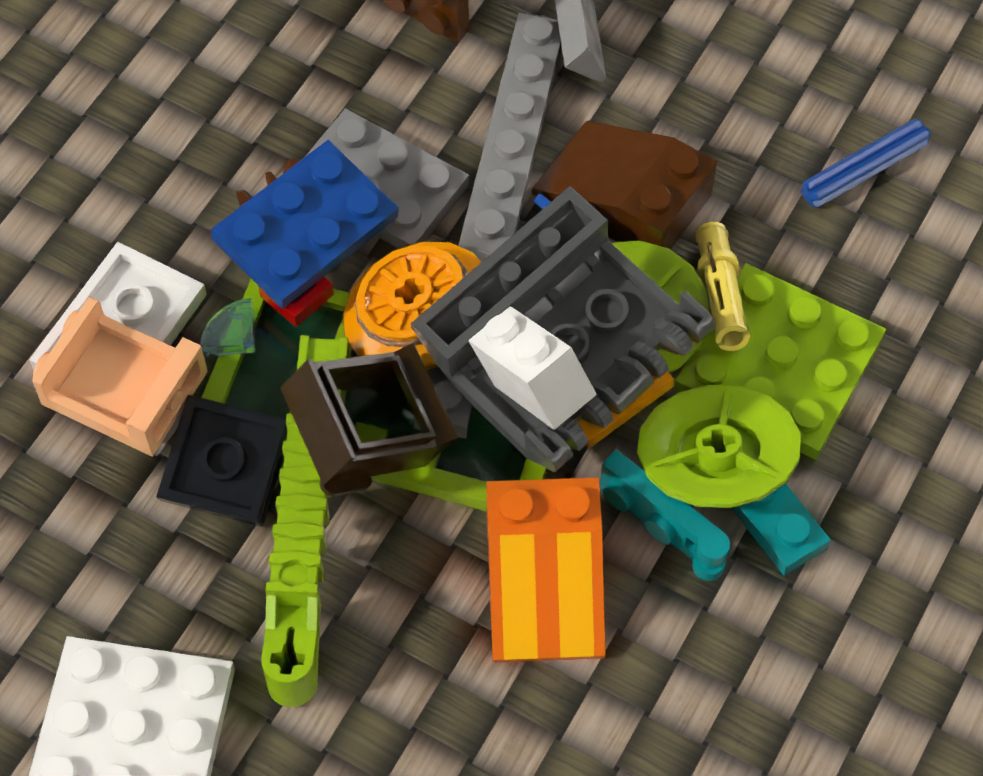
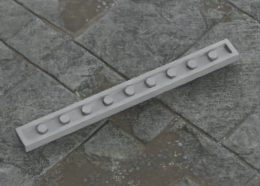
(506, 164)

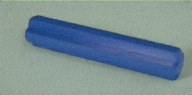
(865, 163)

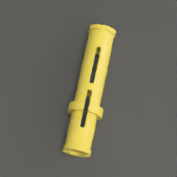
(719, 270)

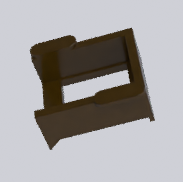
(330, 436)

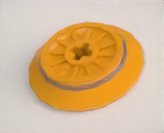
(398, 292)

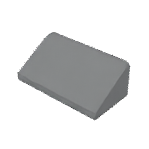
(580, 38)

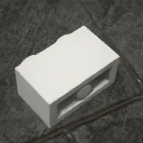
(532, 367)

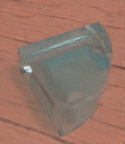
(230, 330)

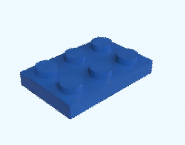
(304, 223)

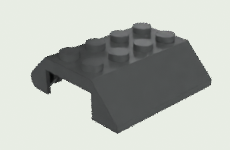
(582, 292)

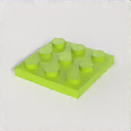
(797, 353)

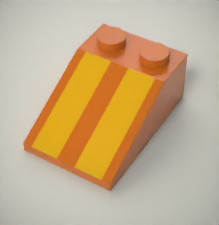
(545, 569)

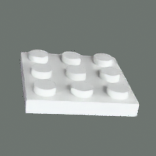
(132, 712)

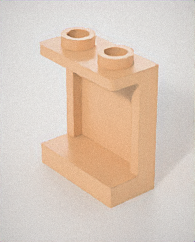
(118, 378)

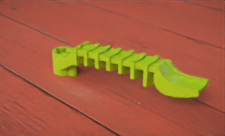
(296, 561)

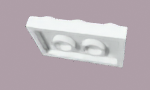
(137, 295)

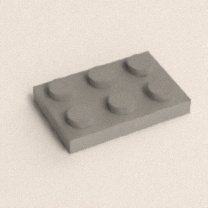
(411, 177)

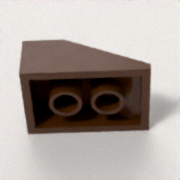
(635, 178)

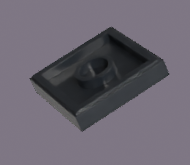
(224, 461)

